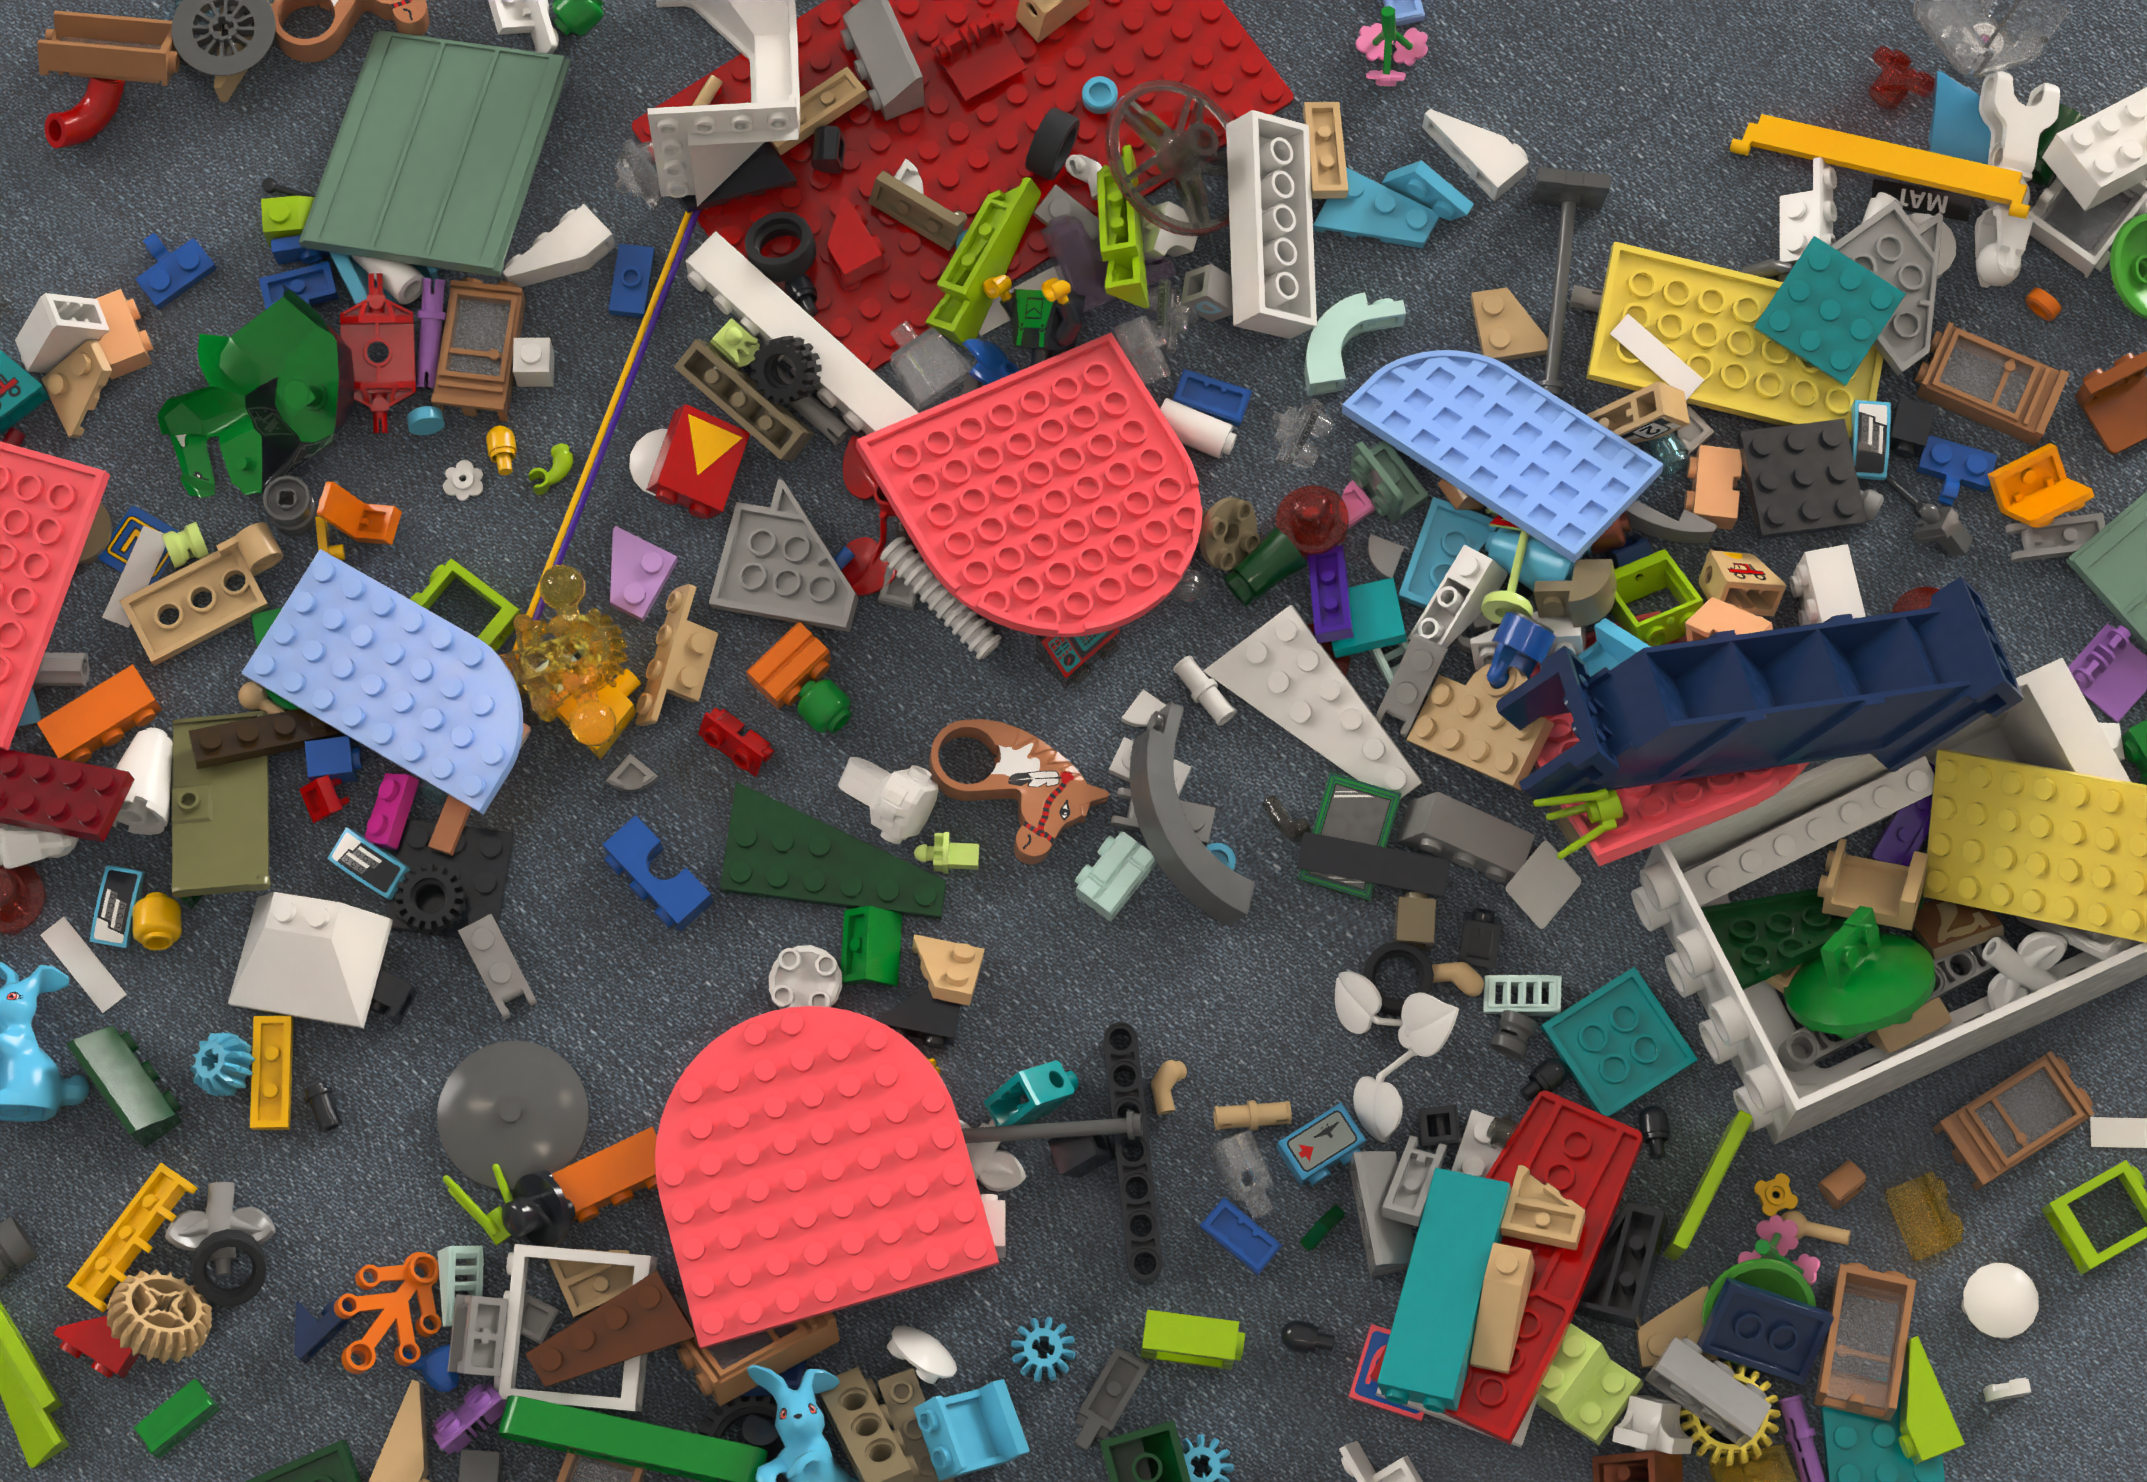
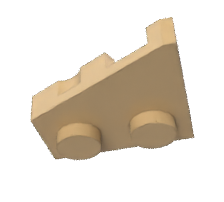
(1505, 326)
(77, 384)
(949, 968)
(1541, 1213)
(591, 1284)
(1678, 1321)

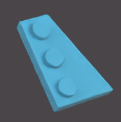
(1377, 213)
(1437, 547)

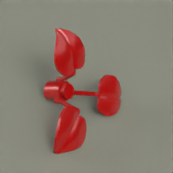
(866, 569)

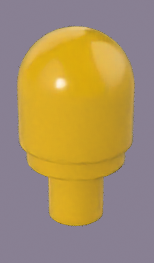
(501, 448)

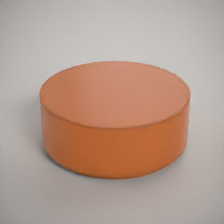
(2043, 304)

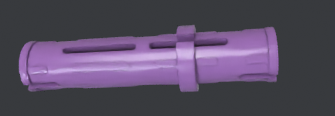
(430, 331)
(1801, 1439)

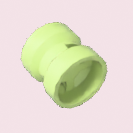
(185, 545)

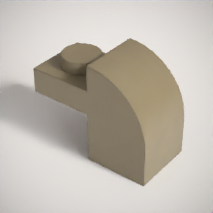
(1584, 598)

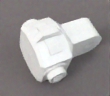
(896, 801)

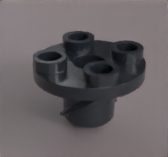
(538, 1210)

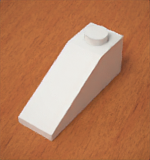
(1481, 153)

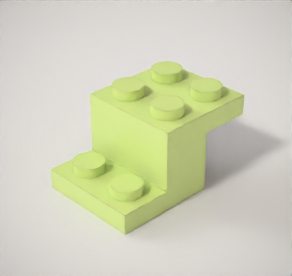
(1586, 1386)

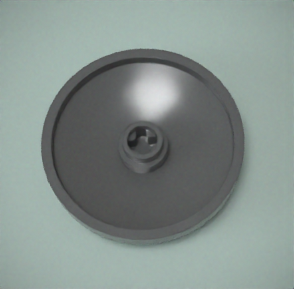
(514, 1110)

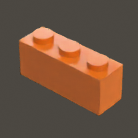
(100, 716)
(610, 1175)

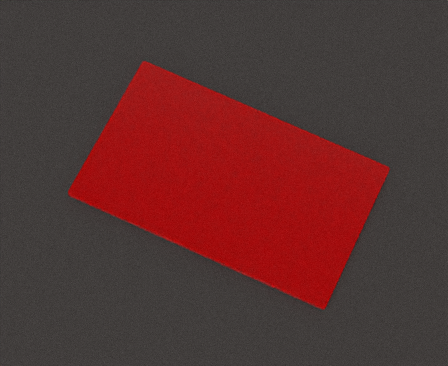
(979, 143)

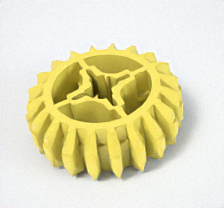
(1701, 1432)

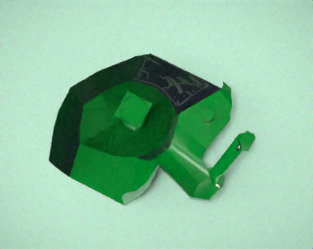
(271, 398)

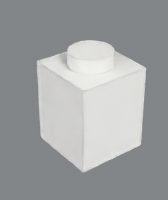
(533, 362)

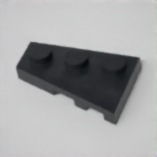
(757, 174)

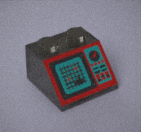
(1072, 657)

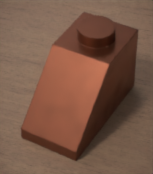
(1638, 1467)

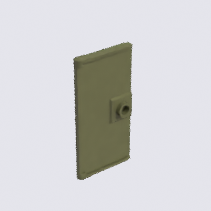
(218, 818)

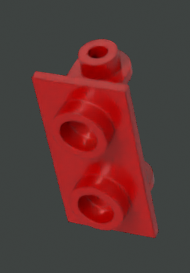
(722, 732)

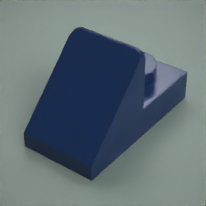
(314, 1334)

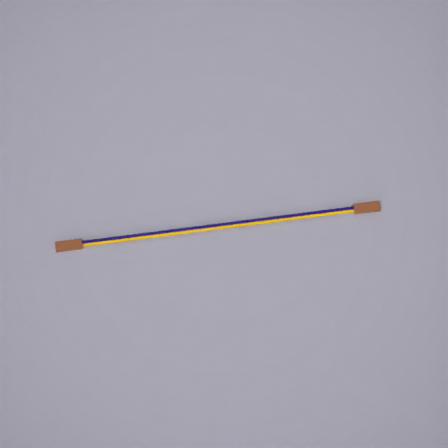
(455, 812)

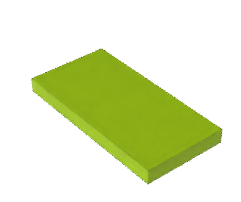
(1708, 1185)

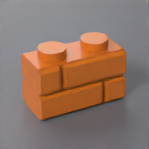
(789, 666)

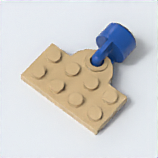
(1464, 721)

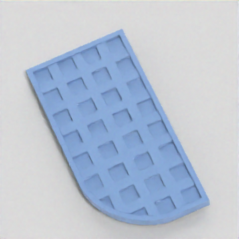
(1506, 444)
(394, 680)

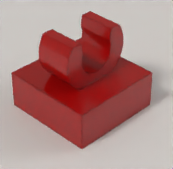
(321, 798)

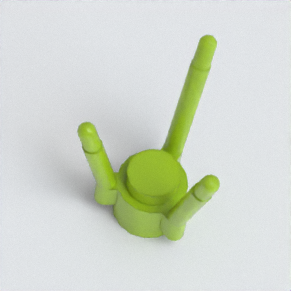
(1600, 807)
(491, 1222)

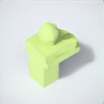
(736, 344)
(948, 855)

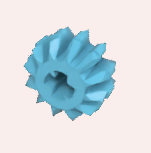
(222, 1064)
(1031, 1355)
(1210, 1456)

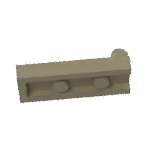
(917, 211)

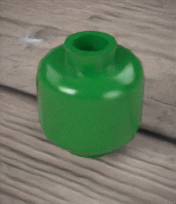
(577, 15)
(824, 706)

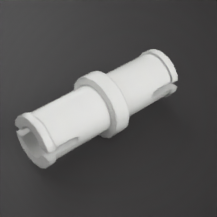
(1204, 690)

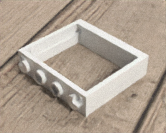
(517, 1267)

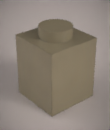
(1415, 920)

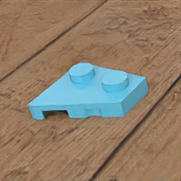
(1429, 189)

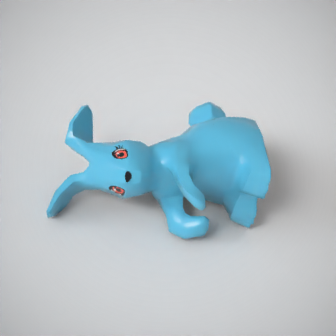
(28, 1077)
(800, 1428)

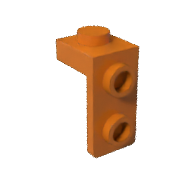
(356, 519)

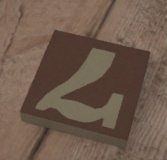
(1954, 927)

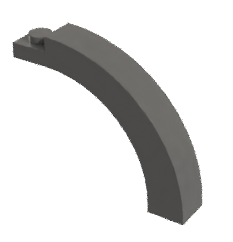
(1169, 834)

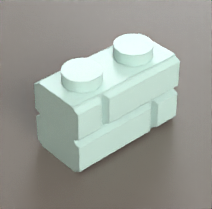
(1115, 875)

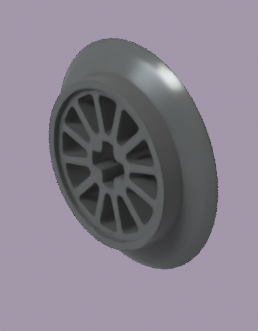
(185, 28)

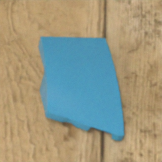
(1957, 123)

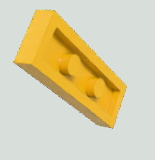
(271, 1073)

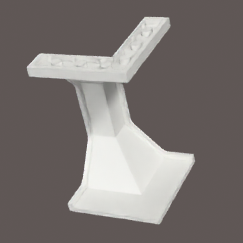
(707, 143)

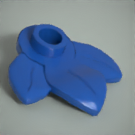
(991, 361)

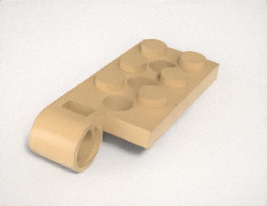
(245, 554)

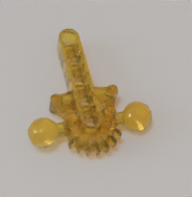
(591, 720)

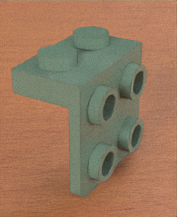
(1387, 480)

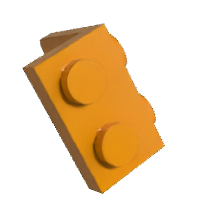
(2037, 488)

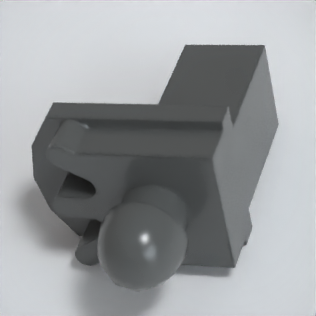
(1944, 527)

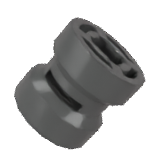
(1513, 1034)

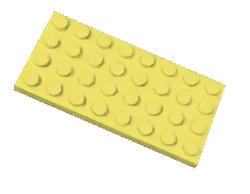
(1708, 323)
(2039, 844)

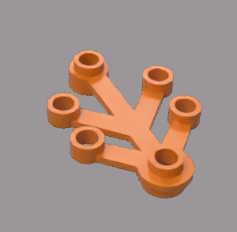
(394, 1308)

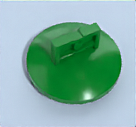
(1861, 980)

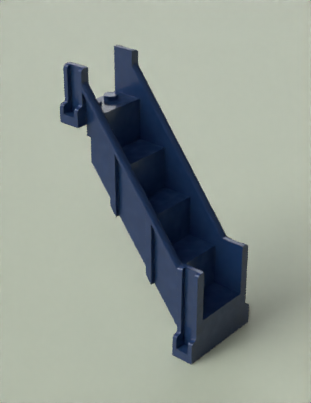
(1772, 697)

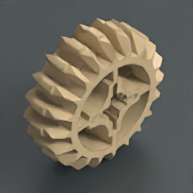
(159, 1316)

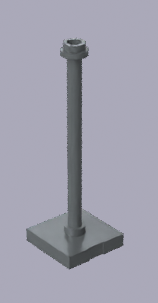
(1571, 191)
(1131, 1125)

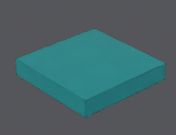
(1375, 619)

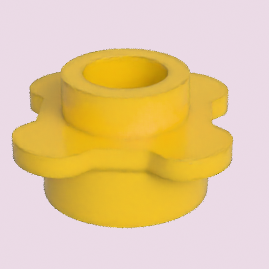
(1772, 1205)

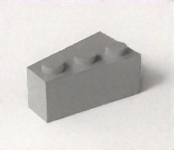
(1465, 836)

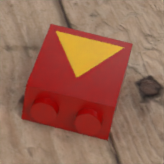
(698, 462)

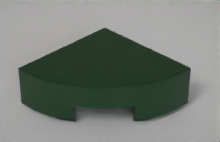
(1322, 1227)

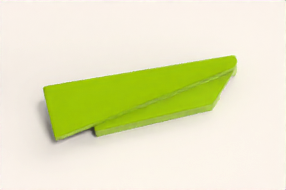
(1121, 237)
(982, 255)
(28, 1396)

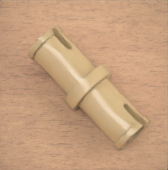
(1252, 1115)

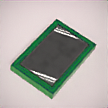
(1357, 814)

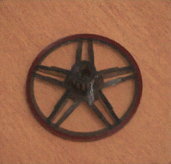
(1179, 155)

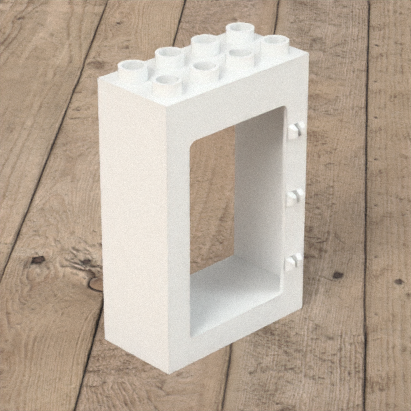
(1749, 1025)

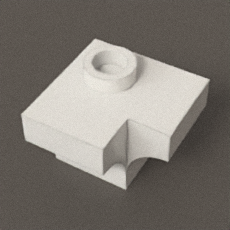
(1161, 242)
(1652, 1425)

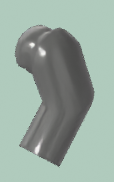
(1769, 268)

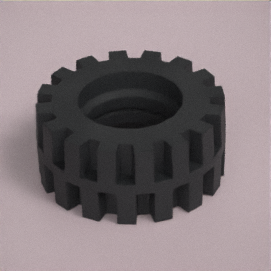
(804, 365)

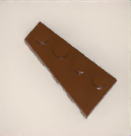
(623, 1328)

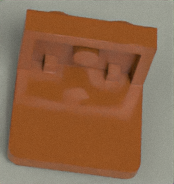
(2117, 402)

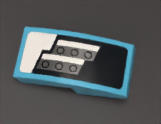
(1870, 438)
(368, 863)
(114, 906)

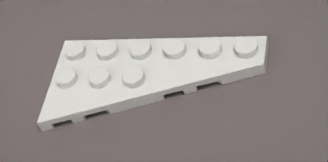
(1305, 692)

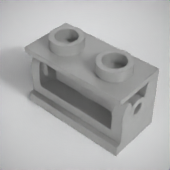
(477, 1335)

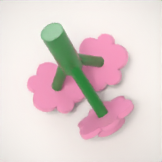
(1378, 41)
(1775, 1241)

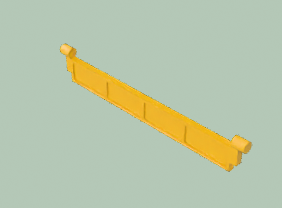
(1886, 160)

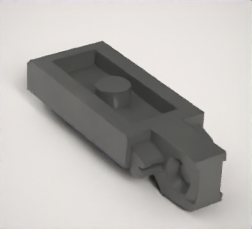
(1109, 1397)

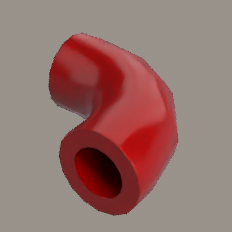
(86, 117)

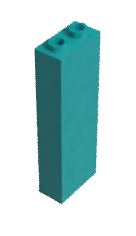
(1443, 1291)

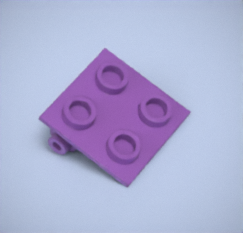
(2111, 672)
(451, 1425)

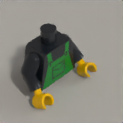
(1042, 318)

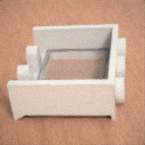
(2082, 235)

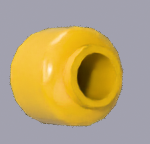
(157, 921)

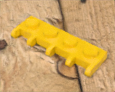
(130, 1235)

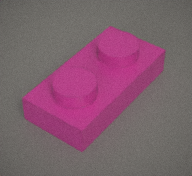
(391, 810)

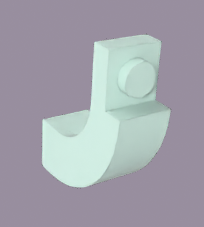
(1335, 328)

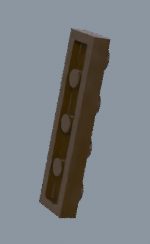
(257, 737)

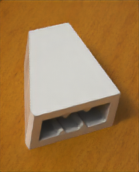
(57, 329)

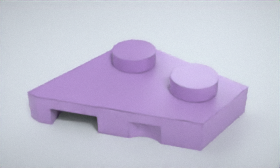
(637, 573)

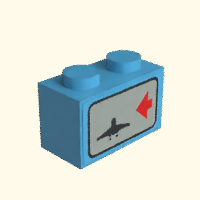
(1321, 1145)

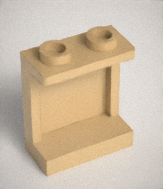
(1886, 887)

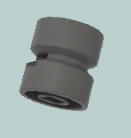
(290, 505)
(15, 1246)

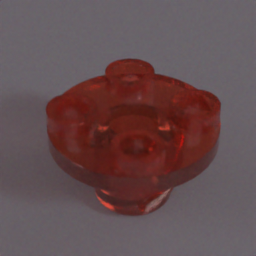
(1897, 79)
(1313, 519)
(20, 898)

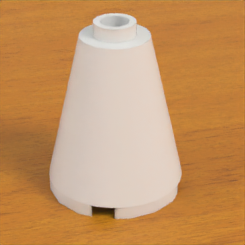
(148, 800)

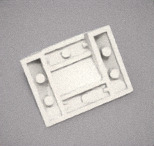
(310, 959)

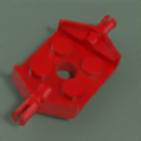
(385, 322)

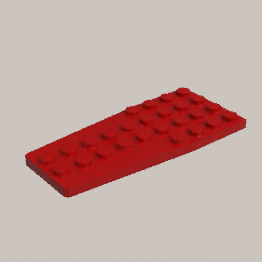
(1590, 1164)

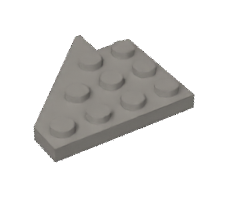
(1909, 261)
(781, 568)

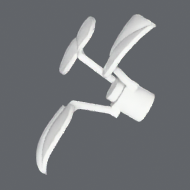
(1423, 1031)

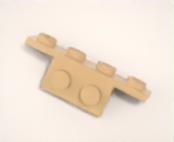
(680, 658)

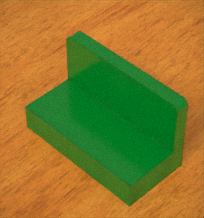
(871, 946)
(176, 1418)

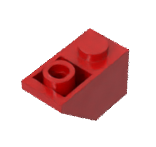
(851, 247)
(95, 1341)

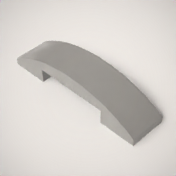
(1688, 529)

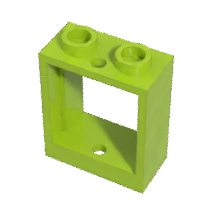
(1656, 574)
(500, 626)
(2072, 1234)
(1192, 1340)

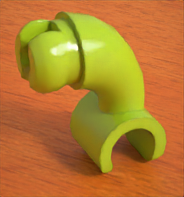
(561, 466)

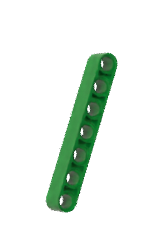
(629, 1442)

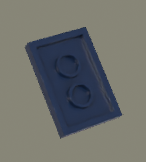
(1765, 1331)

